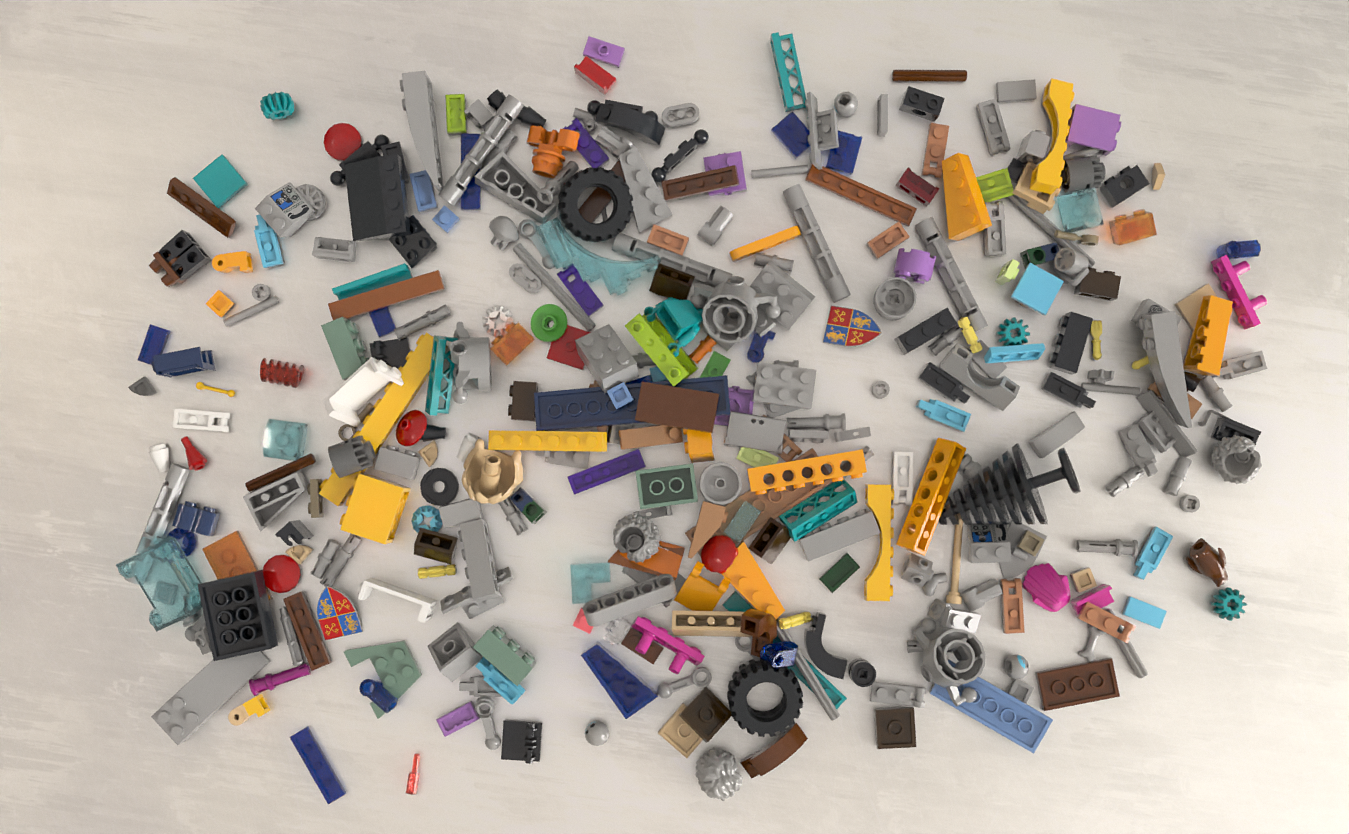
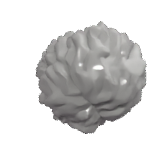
(1236, 459)
(636, 537)
(718, 774)

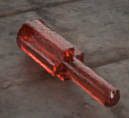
(413, 777)

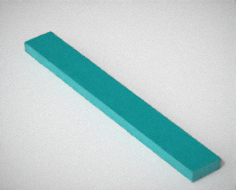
(736, 603)

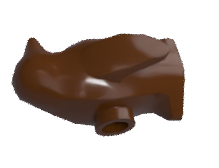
(1208, 561)

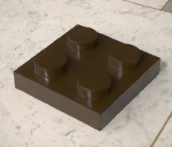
(706, 714)
(895, 728)

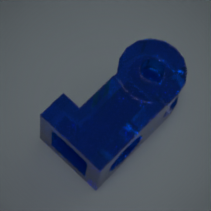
(755, 353)

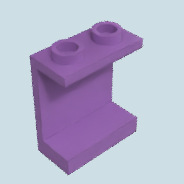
(1093, 128)

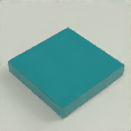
(220, 181)

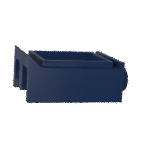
(183, 362)

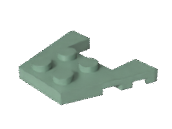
(393, 665)

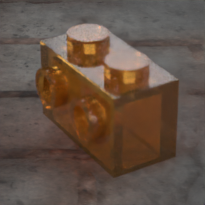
(1132, 227)
(511, 343)

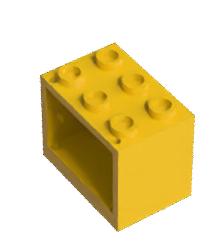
(374, 508)

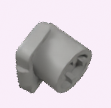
(1071, 263)

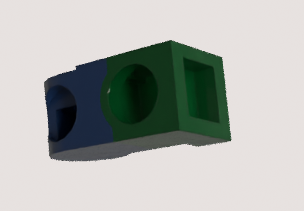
(1040, 254)
(528, 505)

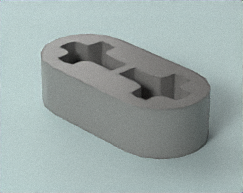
(528, 275)

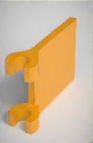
(699, 593)

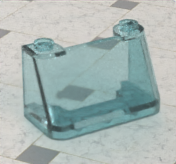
(166, 581)

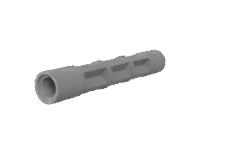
(488, 139)
(816, 243)
(641, 250)
(950, 273)
(163, 508)

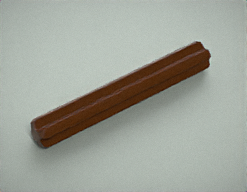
(929, 75)
(280, 472)

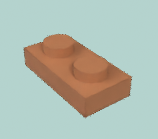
(667, 240)
(888, 240)

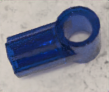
(1240, 249)
(379, 695)

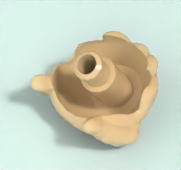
(491, 474)

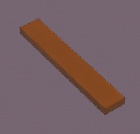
(861, 194)
(387, 296)

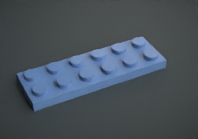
(1000, 712)

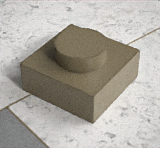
(1030, 543)

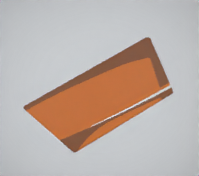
(664, 562)

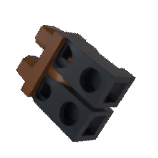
(179, 259)

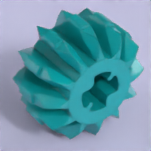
(277, 105)
(1010, 325)
(1236, 604)

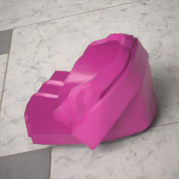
(1047, 587)

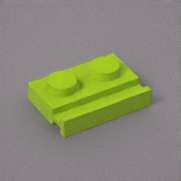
(995, 185)

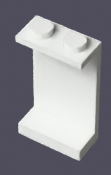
(360, 389)
(428, 604)

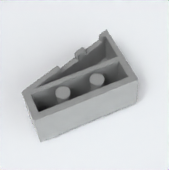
(274, 497)

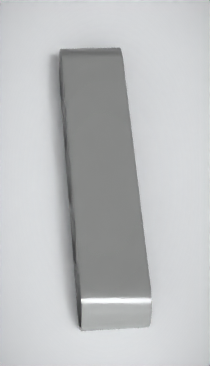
(629, 600)

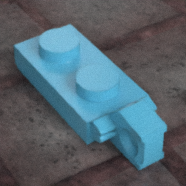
(267, 244)
(945, 414)
(1152, 552)
(499, 681)

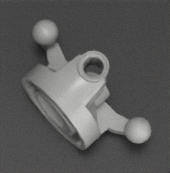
(735, 294)
(473, 363)
(935, 665)

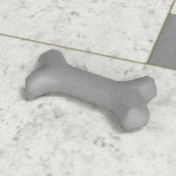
(1088, 652)

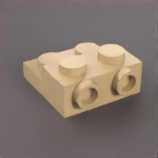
(1036, 200)

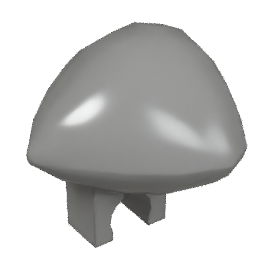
(503, 230)

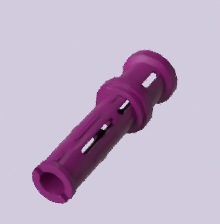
(270, 681)

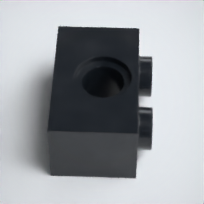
(921, 104)
(1134, 180)

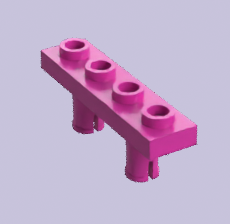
(1232, 286)
(662, 637)

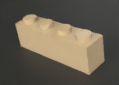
(707, 623)

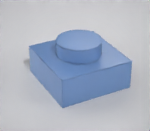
(446, 219)
(620, 395)

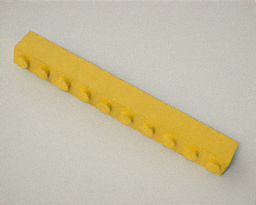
(386, 414)

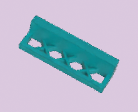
(782, 71)
(374, 281)
(436, 374)
(821, 512)

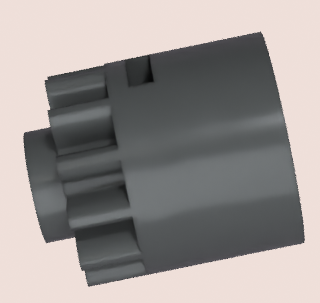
(1082, 173)
(351, 456)

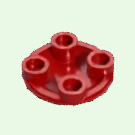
(342, 140)
(718, 554)
(281, 573)

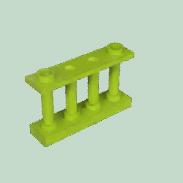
(655, 340)

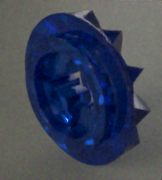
(188, 539)

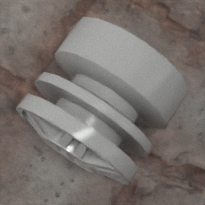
(894, 287)

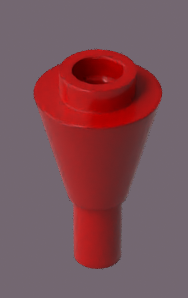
(195, 459)

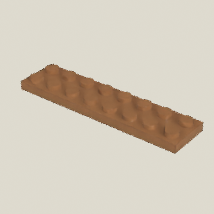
(771, 503)

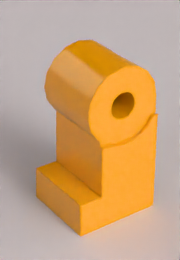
(237, 260)

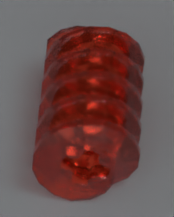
(280, 374)

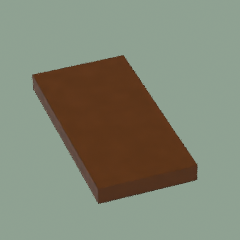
(677, 407)
(1077, 684)

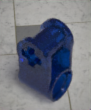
(780, 653)

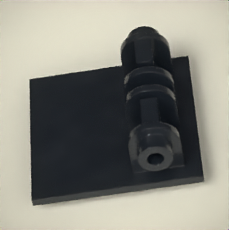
(414, 246)
(391, 351)
(521, 741)

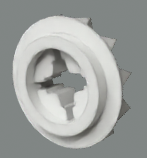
(493, 312)

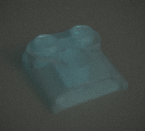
(1080, 210)
(284, 439)

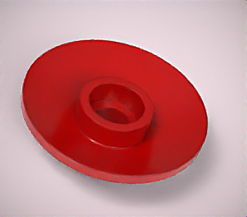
(411, 428)

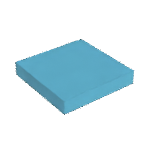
(1037, 289)

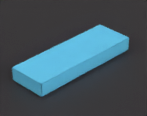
(1014, 353)

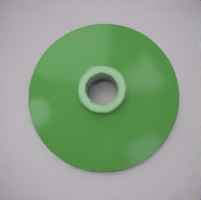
(541, 319)

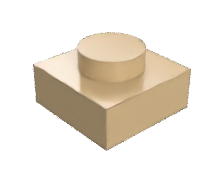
(1083, 579)

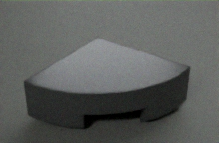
(142, 387)

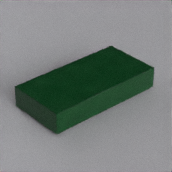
(839, 572)

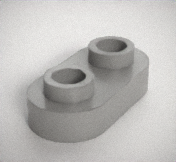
(679, 113)

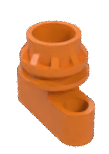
(550, 145)

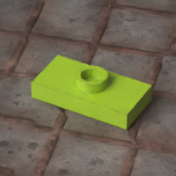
(455, 113)

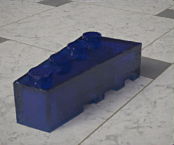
(619, 681)

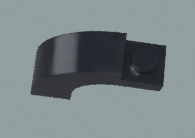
(631, 121)
(826, 662)

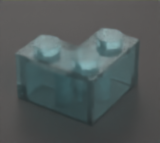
(584, 575)

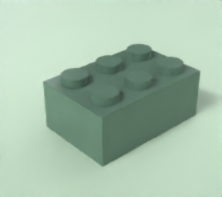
(345, 345)
(666, 486)
(505, 654)

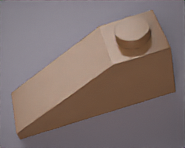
(649, 436)
(708, 523)

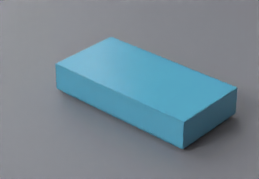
(1144, 612)

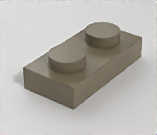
(315, 507)

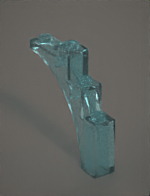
(566, 250)

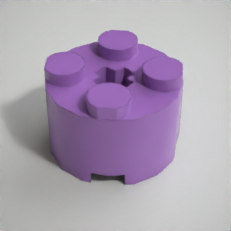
(914, 265)

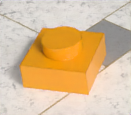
(220, 303)

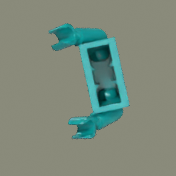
(679, 319)

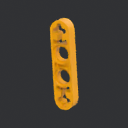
(765, 243)

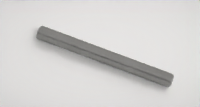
(1044, 223)
(554, 287)
(810, 677)

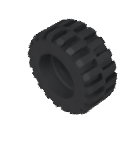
(621, 204)
(764, 721)

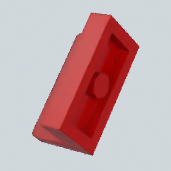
(595, 75)

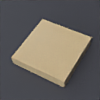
(1190, 305)
(680, 734)

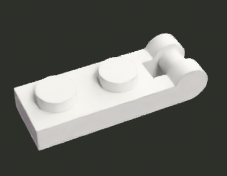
(200, 420)
(902, 477)

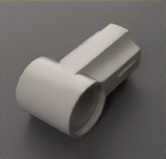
(612, 142)
(713, 229)
(977, 596)

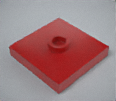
(565, 349)

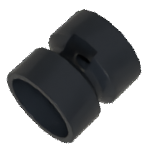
(861, 672)

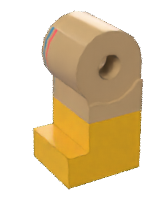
(243, 712)

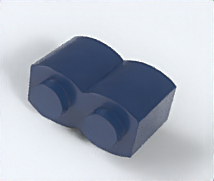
(196, 519)

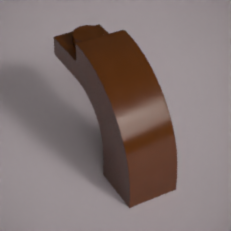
(761, 627)
(775, 753)

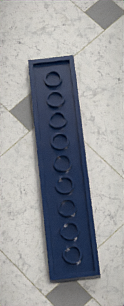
(595, 408)

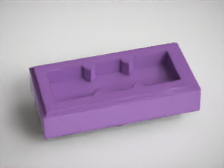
(603, 51)
(457, 718)

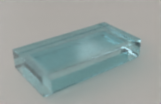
(742, 521)

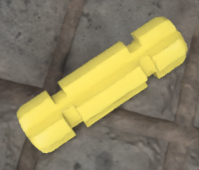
(969, 335)
(437, 571)
(794, 620)

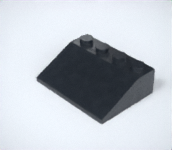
(377, 198)
(237, 615)

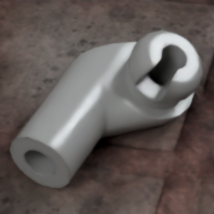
(587, 119)
(930, 586)

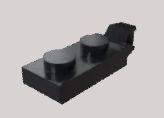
(943, 383)
(1067, 391)

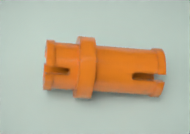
(704, 347)

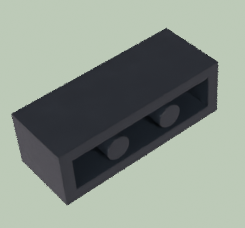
(925, 331)
(1070, 342)

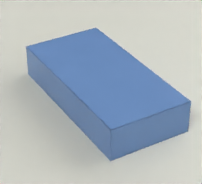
(423, 191)

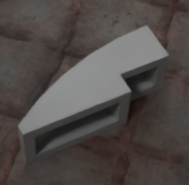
(1057, 435)

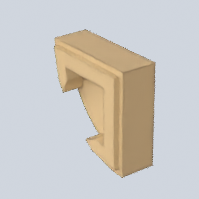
(1157, 176)
(429, 453)
(299, 553)

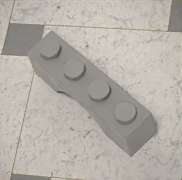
(997, 391)

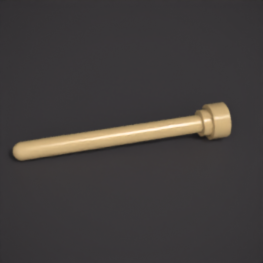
(954, 596)

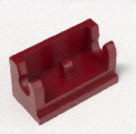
(917, 187)

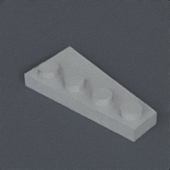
(647, 201)

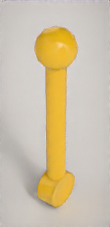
(200, 386)

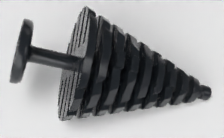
(1014, 485)

